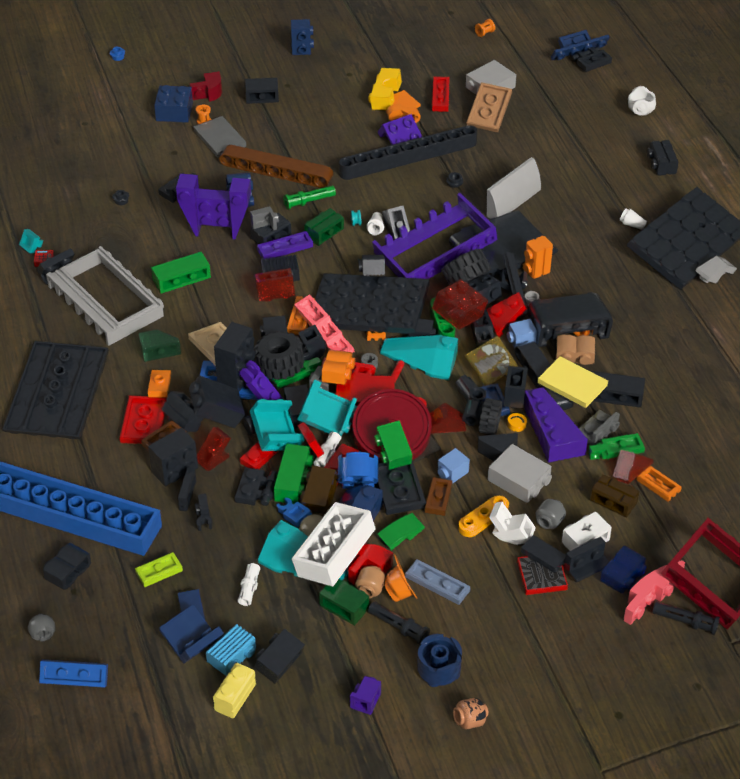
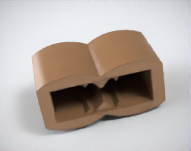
(576, 349)

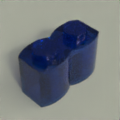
(623, 569)

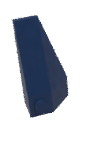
(364, 497)

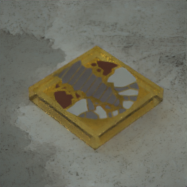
(491, 361)

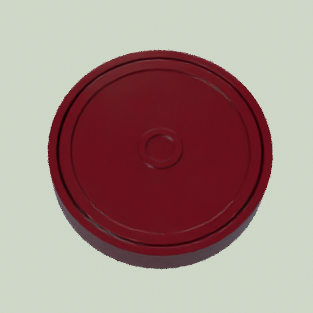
(388, 407)

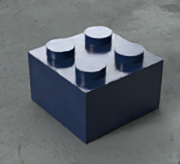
(173, 103)

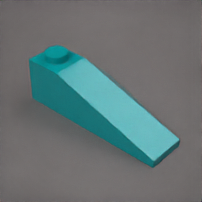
(428, 353)

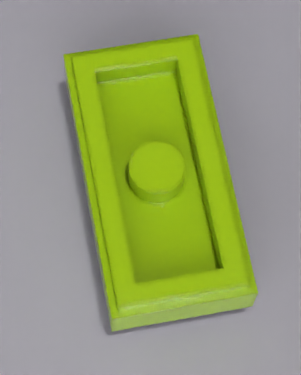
(158, 569)

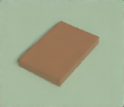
(489, 107)

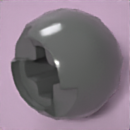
(41, 627)

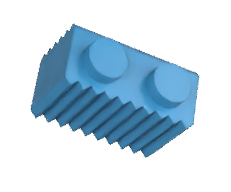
(231, 649)

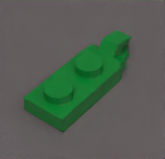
(309, 367)
(611, 447)

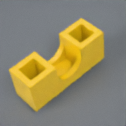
(382, 91)

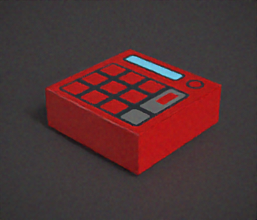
(41, 256)

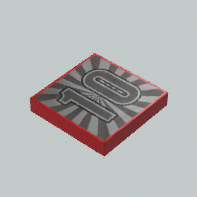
(539, 579)

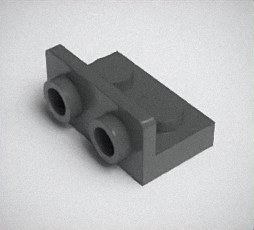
(599, 426)

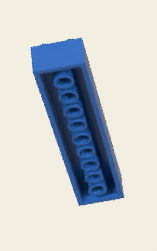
(78, 509)

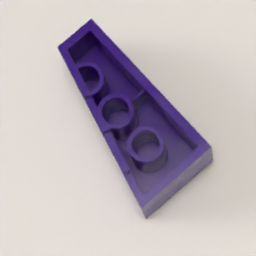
(553, 427)

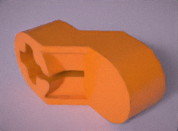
(397, 111)

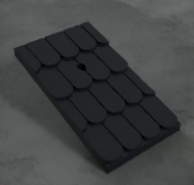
(687, 237)
(56, 390)

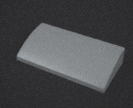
(513, 189)

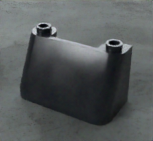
(569, 315)

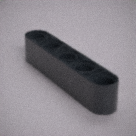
(532, 358)

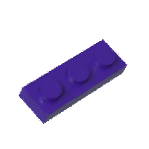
(285, 245)

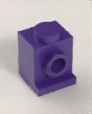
(366, 695)

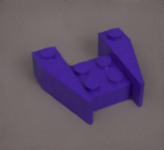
(213, 206)

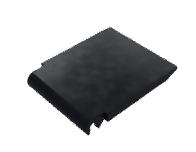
(512, 236)

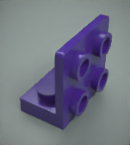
(400, 130)

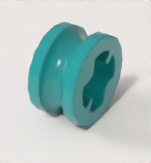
(356, 217)

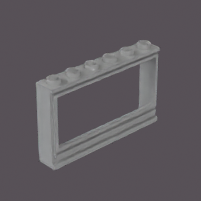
(94, 312)

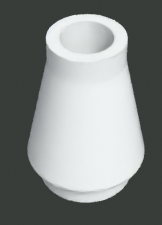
(632, 219)
(375, 225)

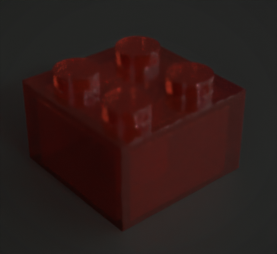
(460, 304)

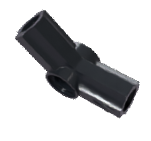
(475, 397)

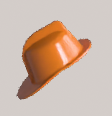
(397, 584)

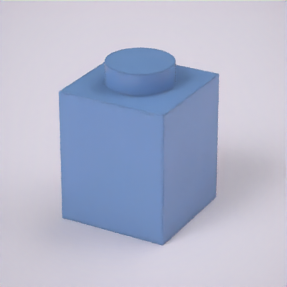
(521, 332)
(453, 465)

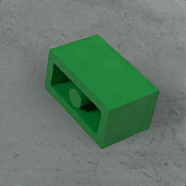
(393, 445)

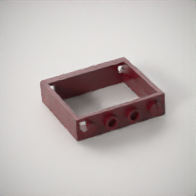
(694, 588)

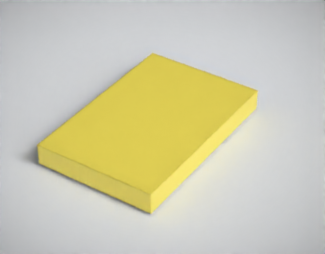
(573, 382)

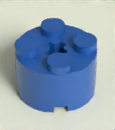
(357, 469)

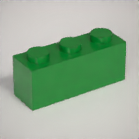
(181, 272)
(292, 473)

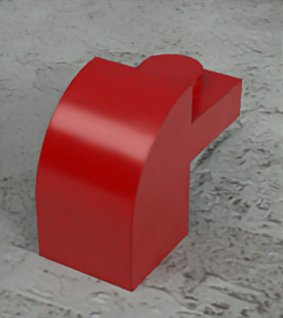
(370, 556)

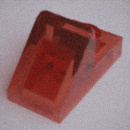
(212, 451)

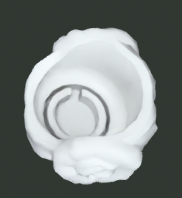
(641, 101)

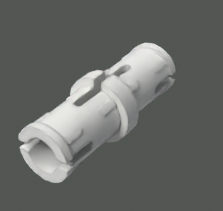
(328, 448)
(249, 584)

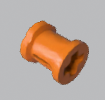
(487, 26)
(204, 114)

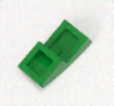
(401, 529)

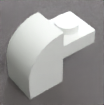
(510, 528)

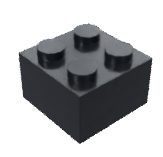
(172, 456)

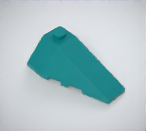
(281, 546)

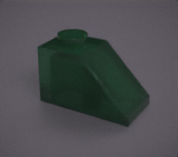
(158, 345)

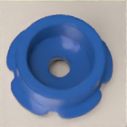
(117, 53)

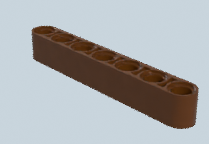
(276, 166)

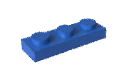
(73, 673)

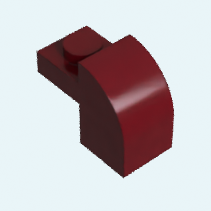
(209, 88)

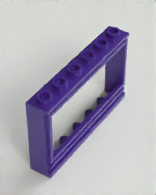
(431, 227)

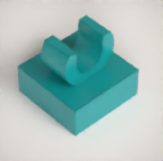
(30, 241)

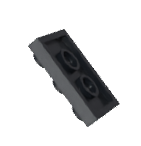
(400, 489)

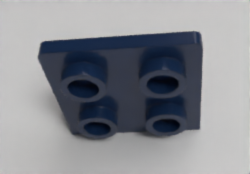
(189, 633)

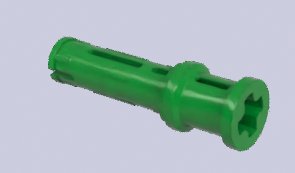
(302, 198)

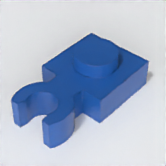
(294, 513)

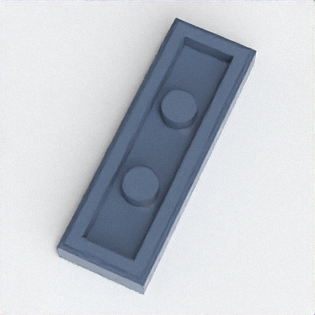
(437, 581)

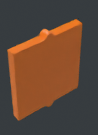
(405, 99)

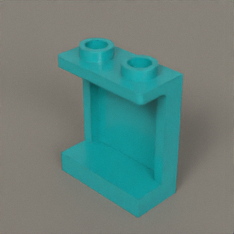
(327, 410)
(274, 424)

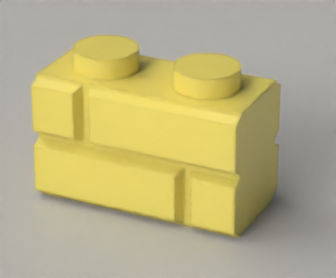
(234, 690)

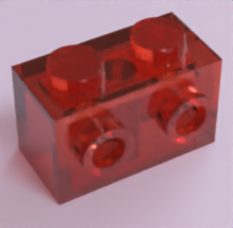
(275, 285)

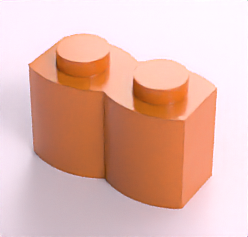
(337, 367)

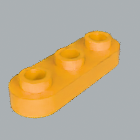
(477, 520)

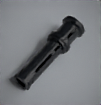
(660, 609)
(406, 626)

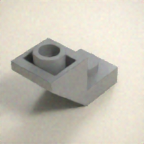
(714, 269)

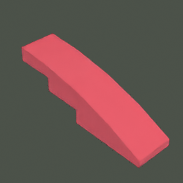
(315, 315)

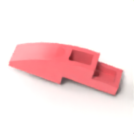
(646, 591)

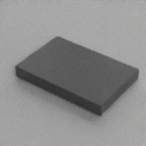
(218, 134)

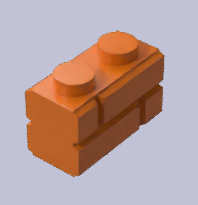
(538, 257)

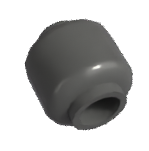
(550, 514)

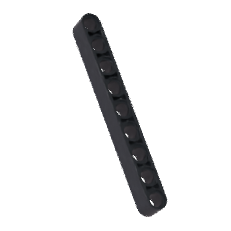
(407, 152)

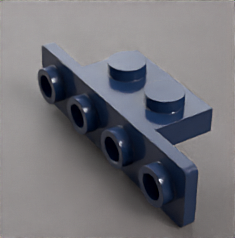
(577, 42)

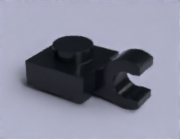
(203, 510)

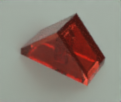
(446, 419)
(630, 466)

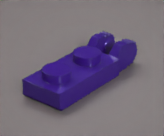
(258, 382)

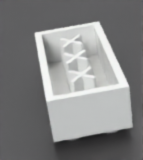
(333, 544)

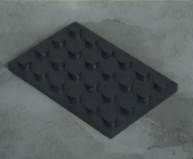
(373, 302)

